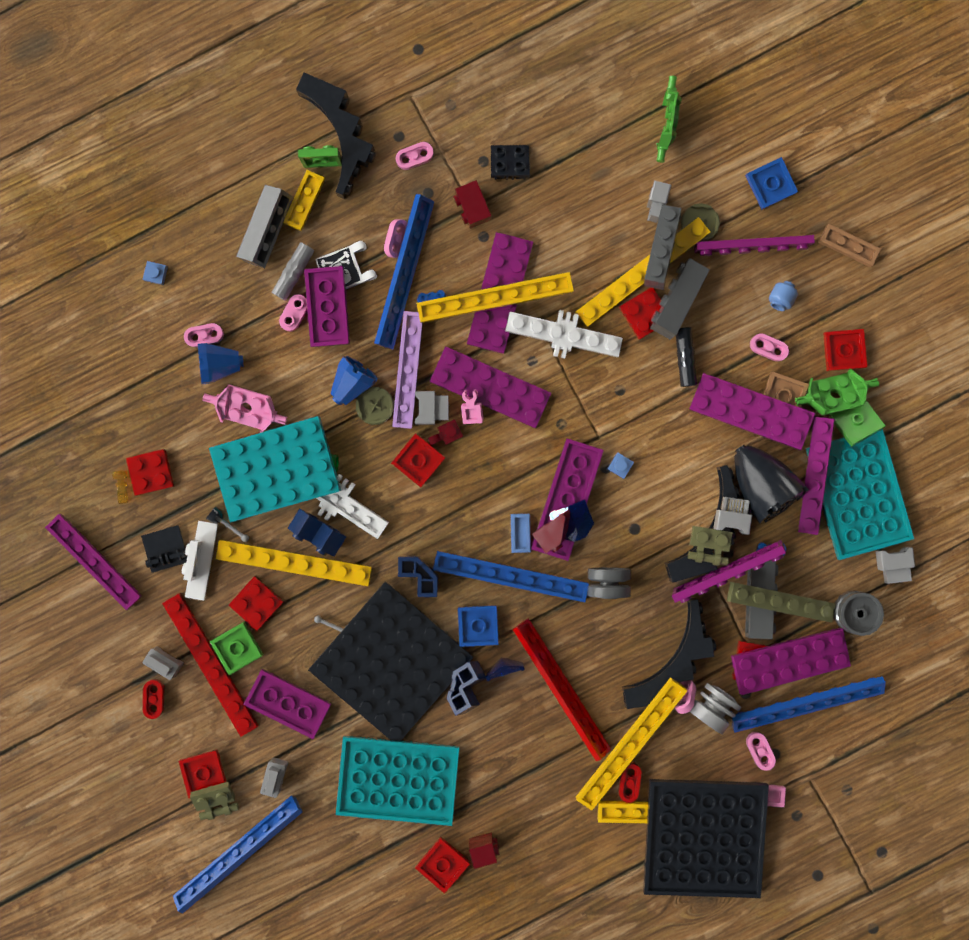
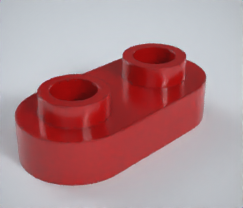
(153, 698)
(630, 781)

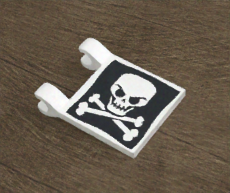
(346, 258)

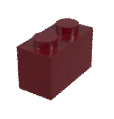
(472, 204)
(483, 850)

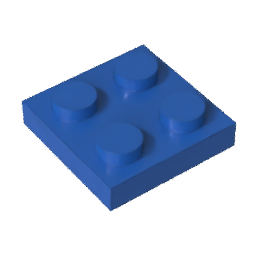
(771, 183)
(478, 625)

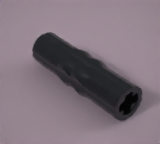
(686, 357)

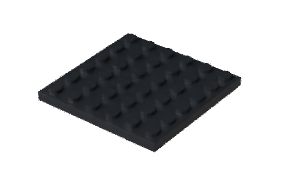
(390, 663)
(705, 838)

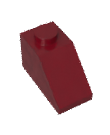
(553, 533)

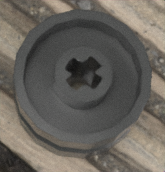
(609, 582)
(869, 613)

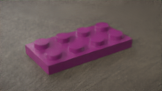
(327, 306)
(287, 703)

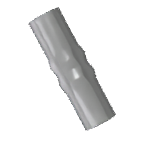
(293, 271)

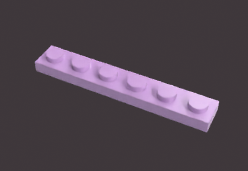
(407, 370)

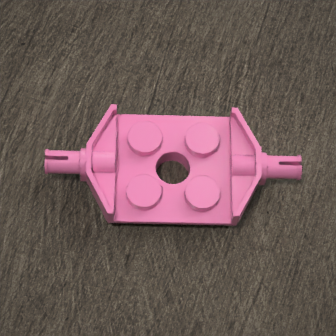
(230, 407)

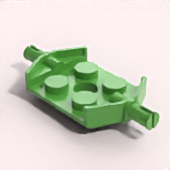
(669, 133)
(849, 386)

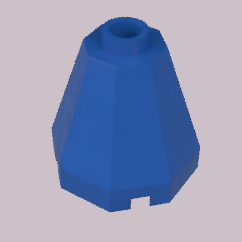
(217, 362)
(351, 381)

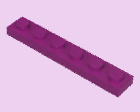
(761, 244)
(816, 475)
(93, 561)

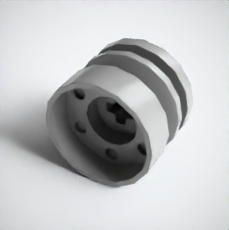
(715, 708)

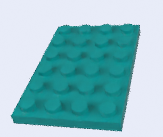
(275, 469)
(863, 498)
(397, 780)

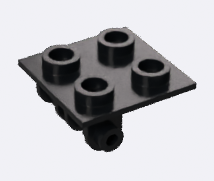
(510, 161)
(164, 549)

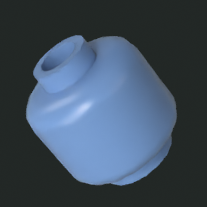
(783, 296)

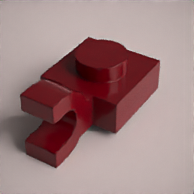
(447, 432)

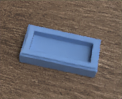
(520, 533)

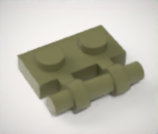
(710, 539)
(213, 796)

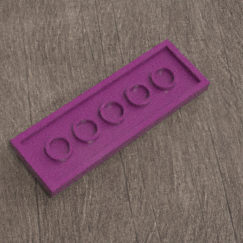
(505, 266)
(494, 387)
(752, 411)
(570, 485)
(736, 568)
(790, 661)

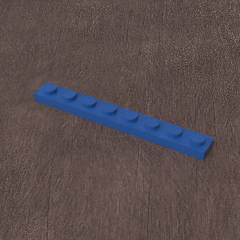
(404, 271)
(511, 576)
(808, 704)
(237, 854)

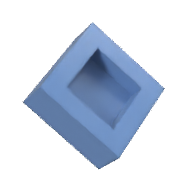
(155, 273)
(620, 465)

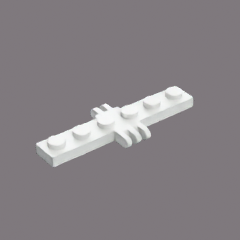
(563, 334)
(351, 509)

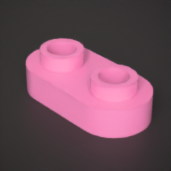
(413, 154)
(395, 238)
(296, 313)
(204, 334)
(768, 346)
(687, 701)
(760, 750)

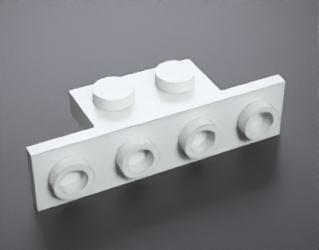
(199, 560)

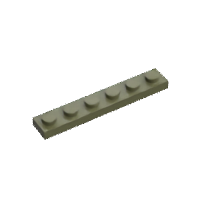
(780, 602)

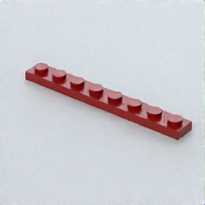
(210, 664)
(562, 689)

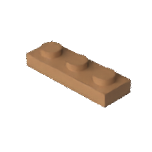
(849, 245)

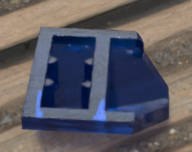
(580, 520)
(503, 667)

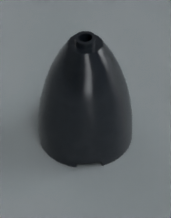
(766, 483)

